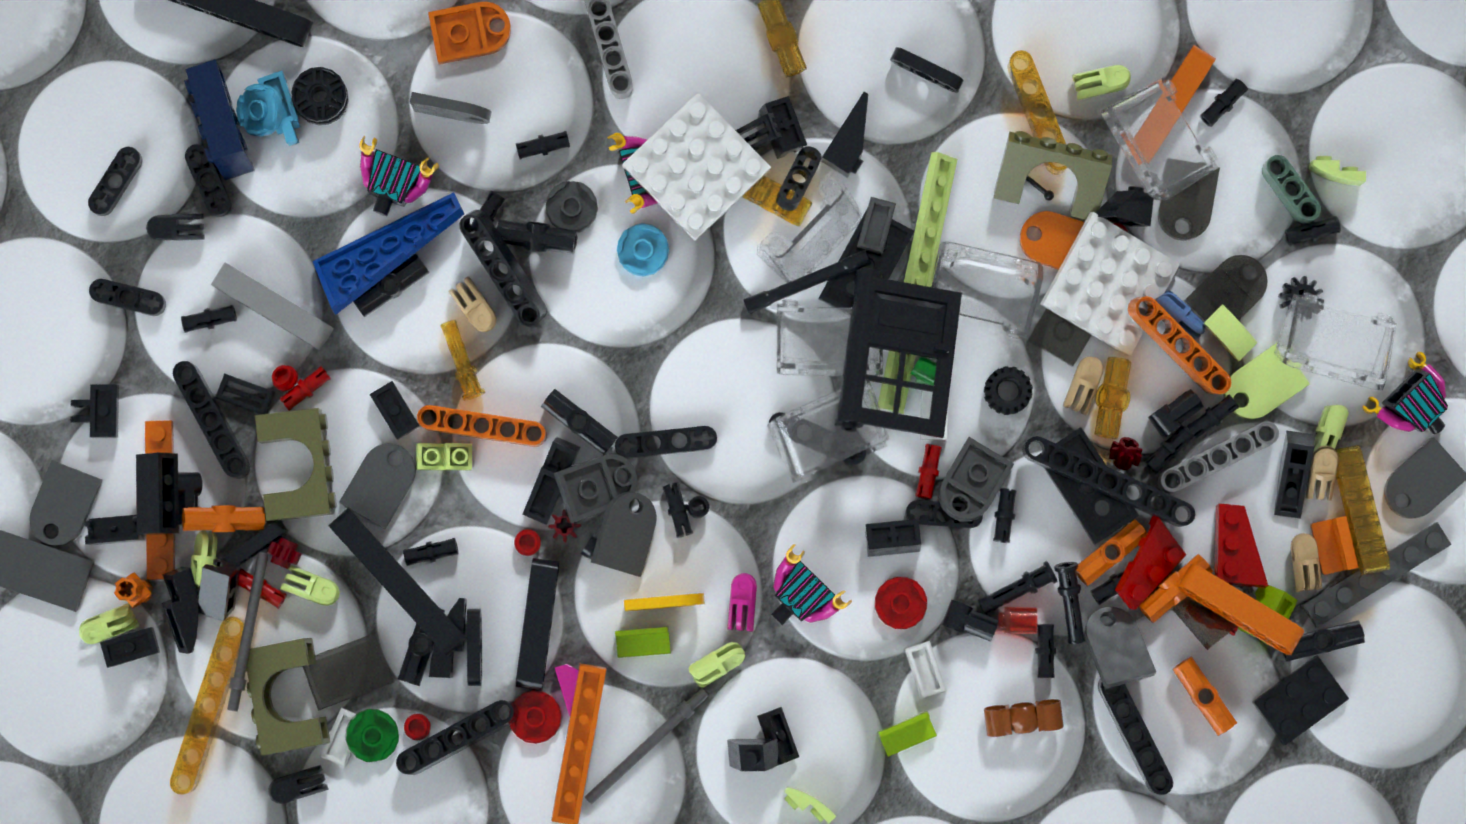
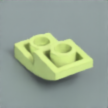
(1330, 170)
(1230, 332)
(443, 456)
(800, 799)

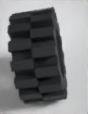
(1008, 374)

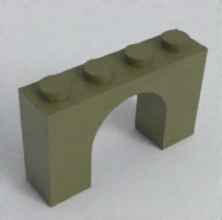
(1027, 152)
(315, 496)
(274, 731)

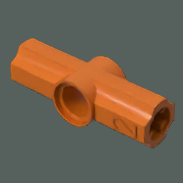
(223, 518)
(1097, 562)
(133, 590)
(1168, 593)
(1214, 710)

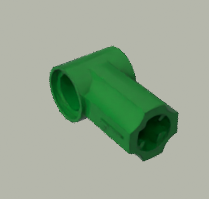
(924, 371)

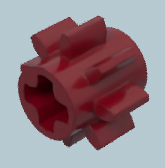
(1125, 453)
(570, 531)
(284, 553)

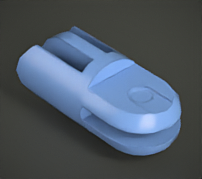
(1182, 314)

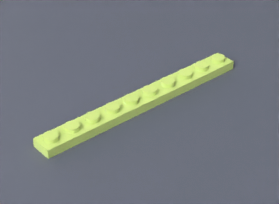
(922, 258)

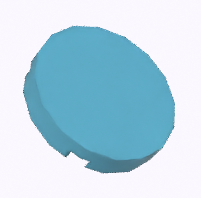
(259, 110)
(643, 249)

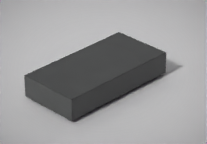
(876, 225)

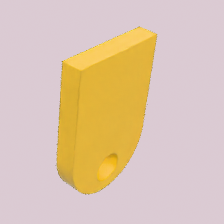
(664, 602)

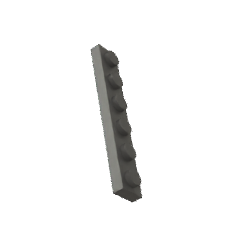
(1359, 586)

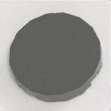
(571, 206)

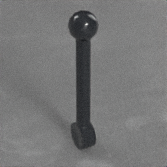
(1048, 195)

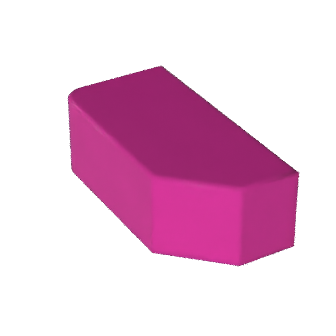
(567, 679)

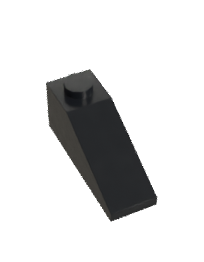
(847, 146)
(1294, 473)

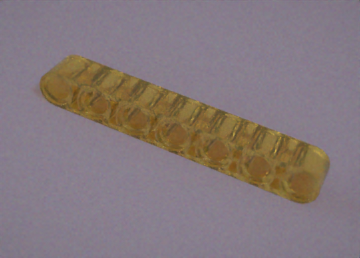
(199, 715)

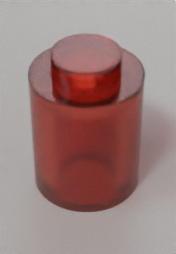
(1018, 620)

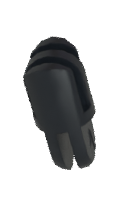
(167, 227)
(290, 787)

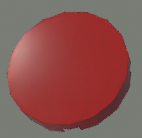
(900, 603)
(537, 717)

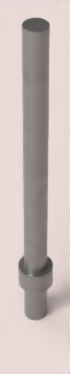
(238, 683)
(685, 710)

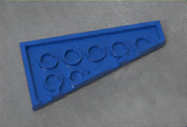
(364, 262)

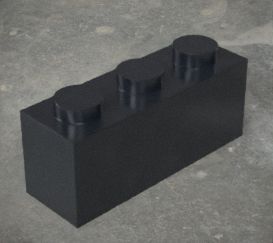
(157, 493)

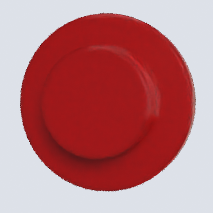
(284, 377)
(527, 542)
(417, 726)

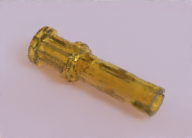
(465, 371)

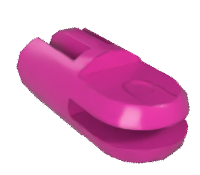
(742, 594)

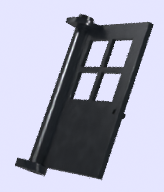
(905, 321)

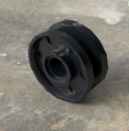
(317, 80)

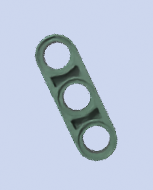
(1290, 176)

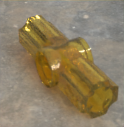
(782, 37)
(1112, 398)

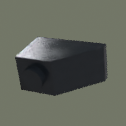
(1128, 208)
(753, 754)

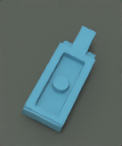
(290, 118)

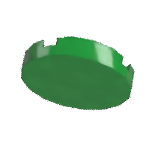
(372, 735)

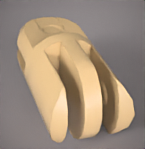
(478, 311)
(1084, 385)
(1324, 469)
(1305, 563)

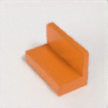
(1334, 545)

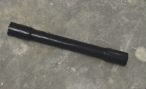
(847, 265)

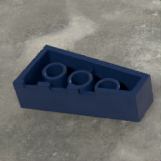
(218, 120)

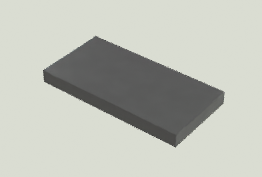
(43, 571)

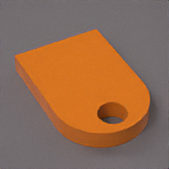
(466, 32)
(1056, 238)

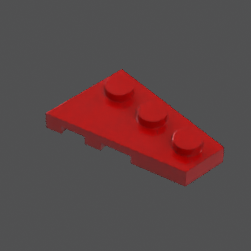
(1235, 548)
(1153, 562)

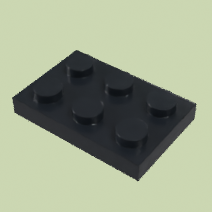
(1300, 700)

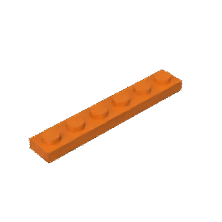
(159, 548)
(578, 744)

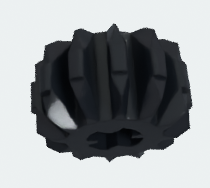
(1298, 287)

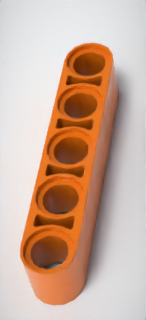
(1190, 75)
(1191, 349)
(471, 418)
(1241, 609)

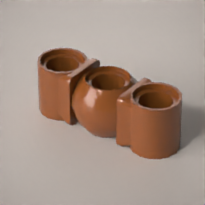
(1023, 717)

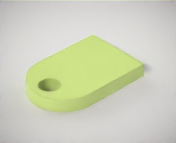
(1265, 384)

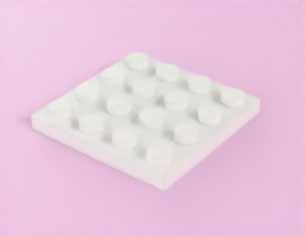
(696, 166)
(1102, 277)

